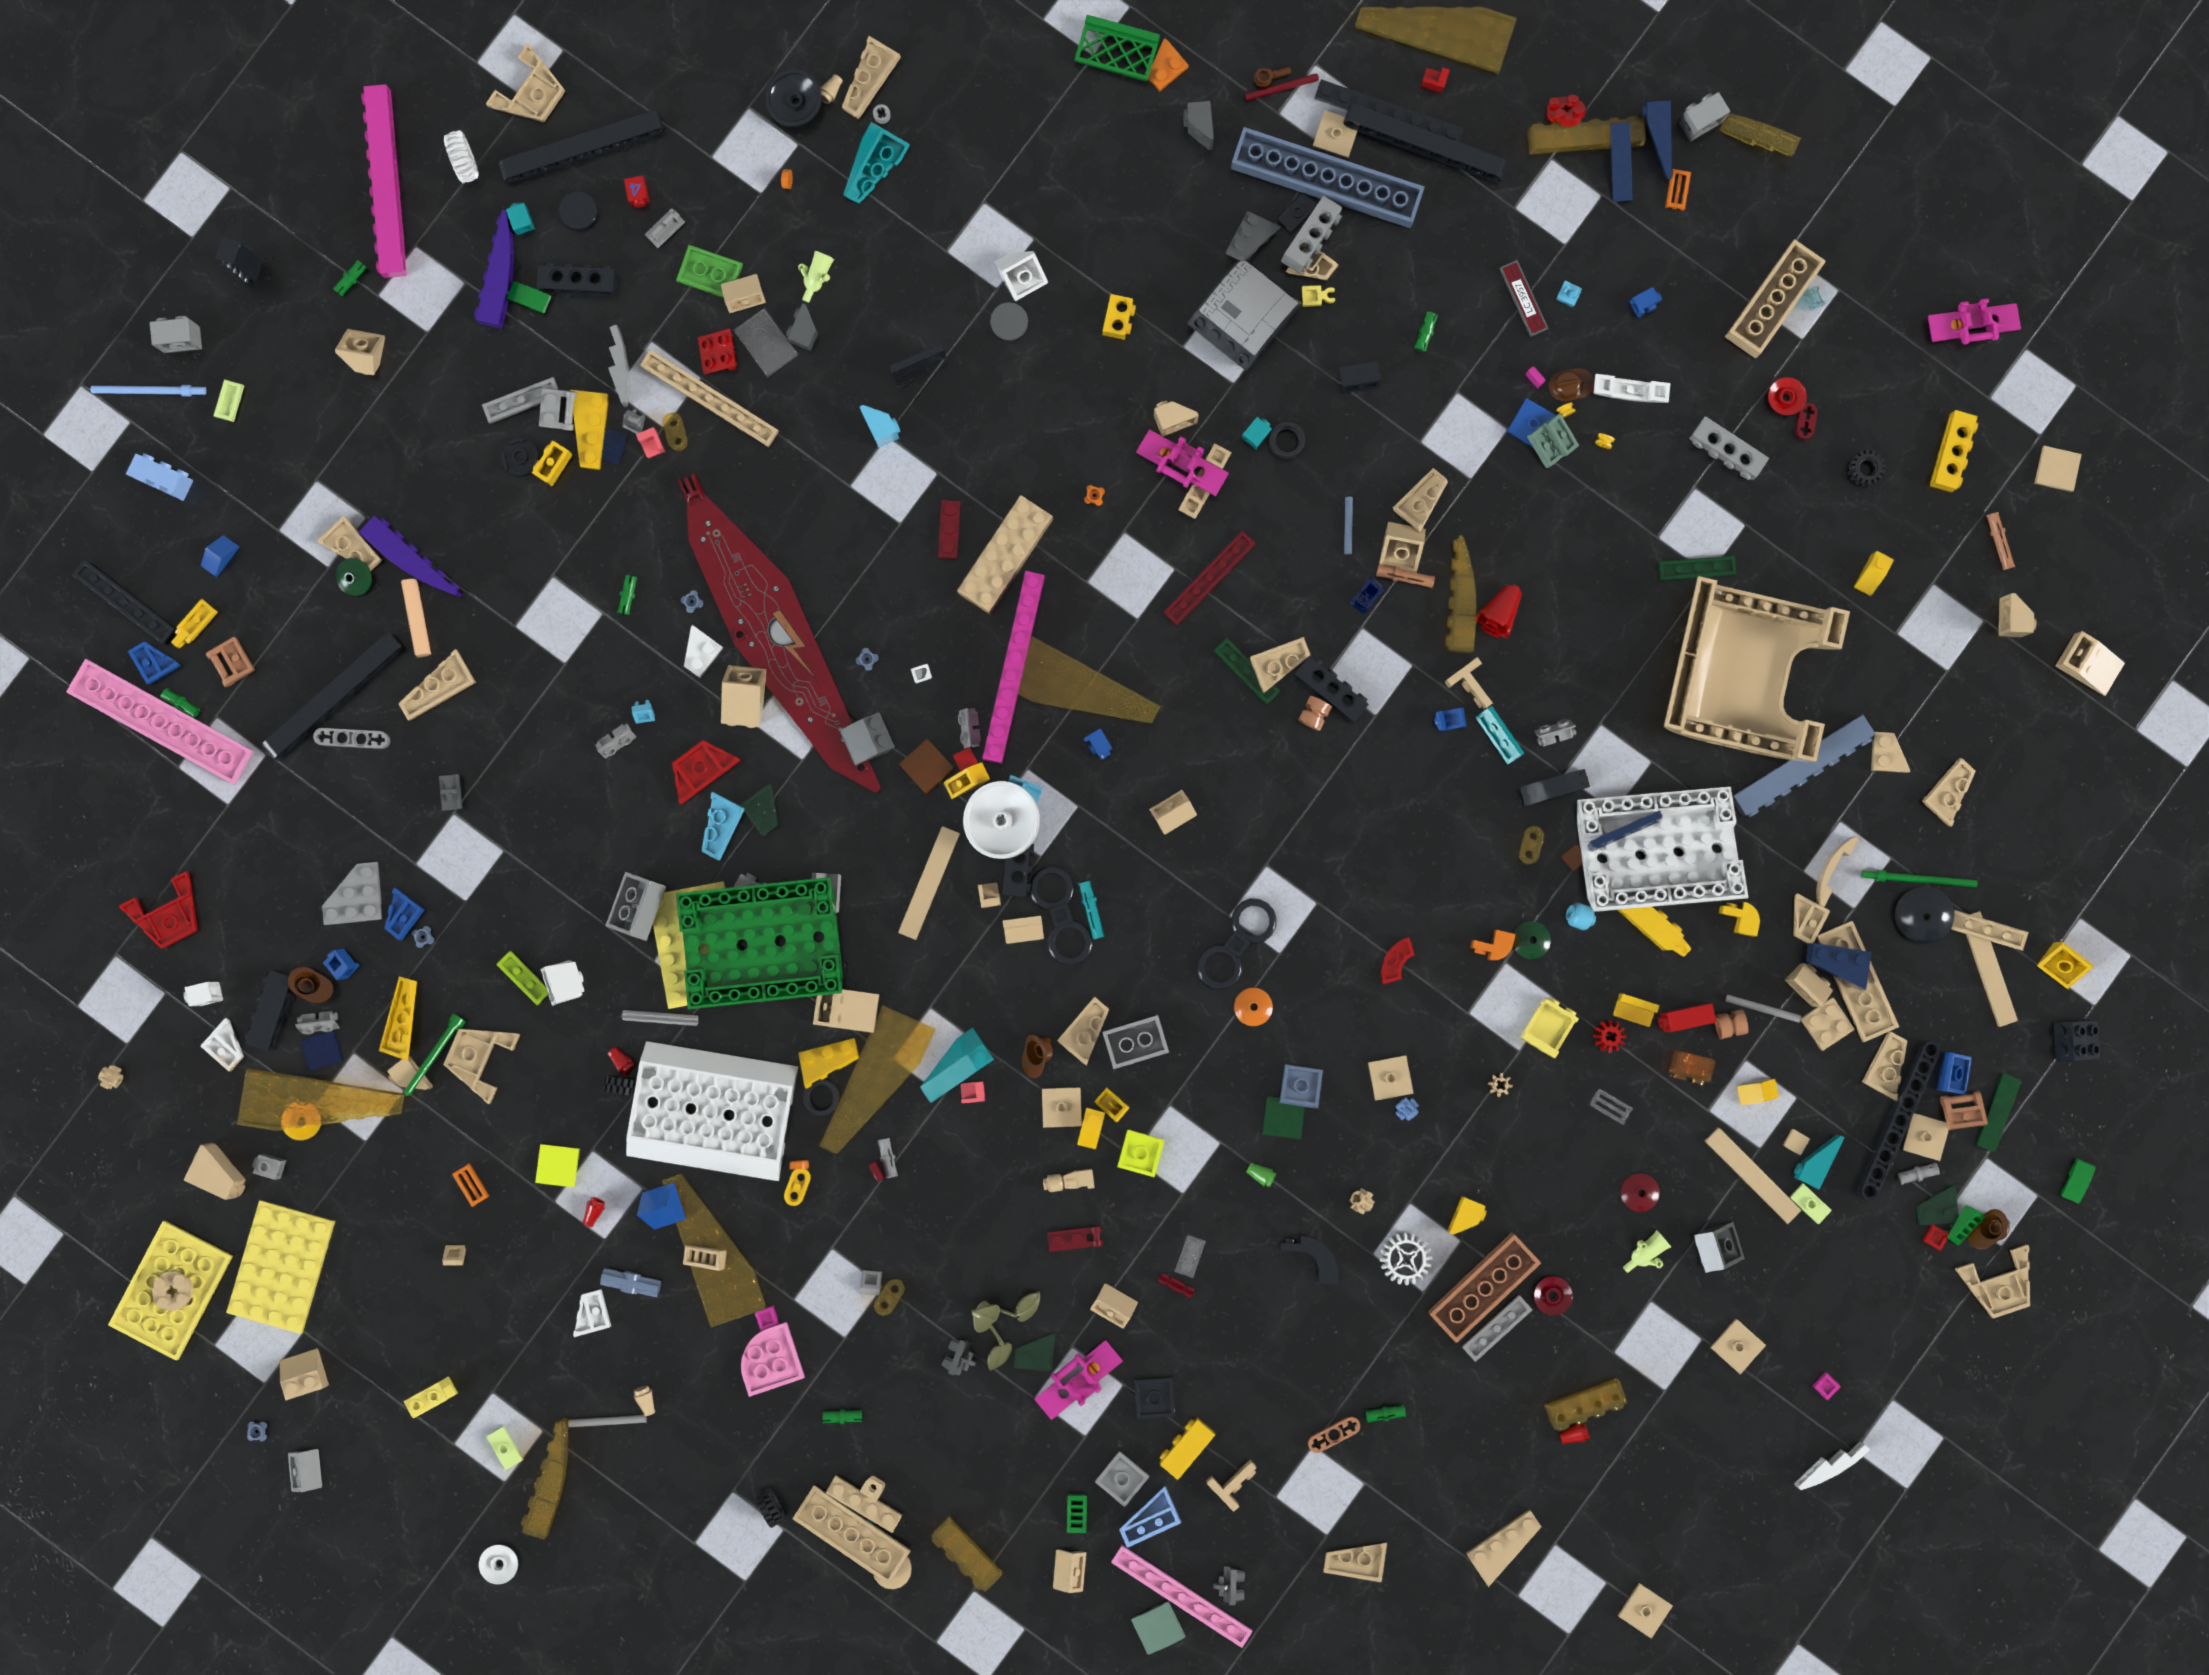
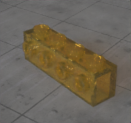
(1585, 1404)

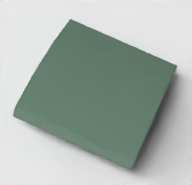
(1553, 440)
(1158, 1627)

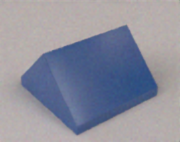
(1953, 1073)
(661, 1206)

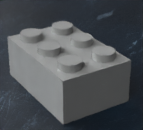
(635, 906)
(1135, 1042)

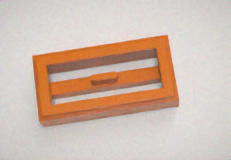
(1675, 205)
(477, 1181)

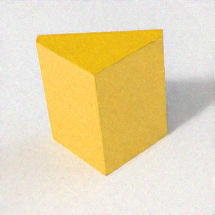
(2064, 964)

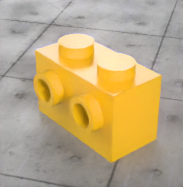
(551, 463)

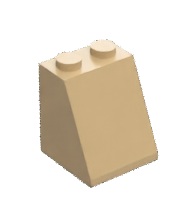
(743, 696)
(215, 1173)

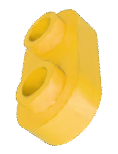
(797, 1186)

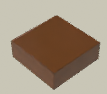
(1573, 857)

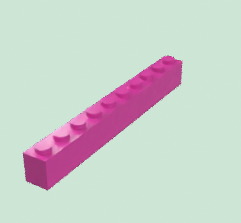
(385, 181)
(1013, 667)

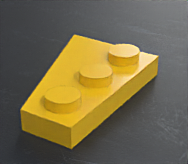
(823, 1060)

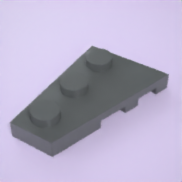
(1251, 235)

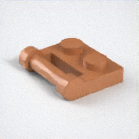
(235, 658)
(1966, 1116)

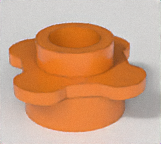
(1094, 490)

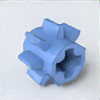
(1407, 1109)

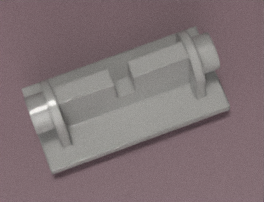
(665, 228)
(967, 719)
(1547, 733)
(608, 746)
(309, 1024)

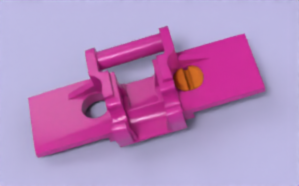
(1971, 316)
(1184, 457)
(1083, 1384)

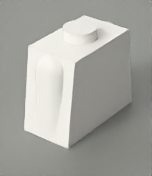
(563, 981)

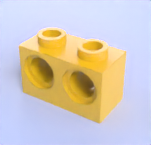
(1114, 316)

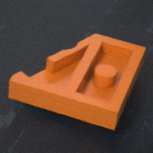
(1166, 66)

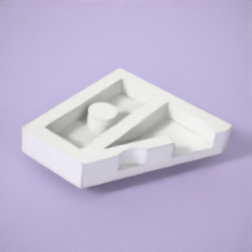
(700, 652)
(224, 1045)
(592, 1313)

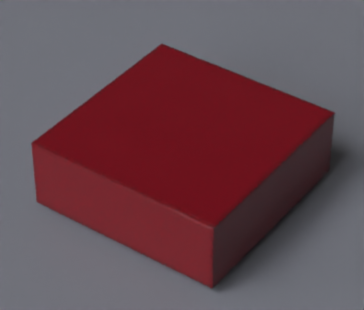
(876, 1171)

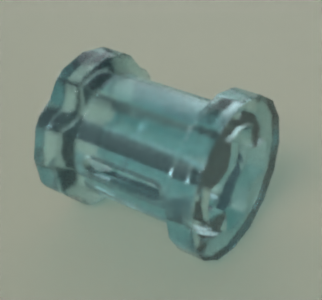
(1814, 304)

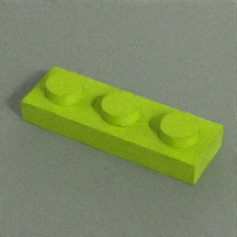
(523, 977)

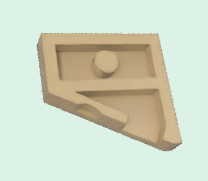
(1887, 754)

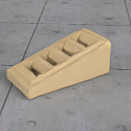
(720, 1259)

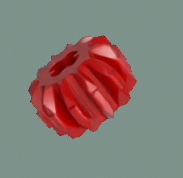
(1611, 1028)

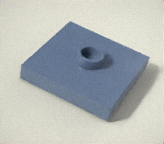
(1301, 1086)

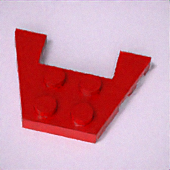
(169, 921)

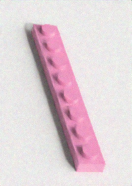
(1181, 1596)

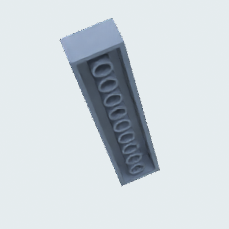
(1327, 176)

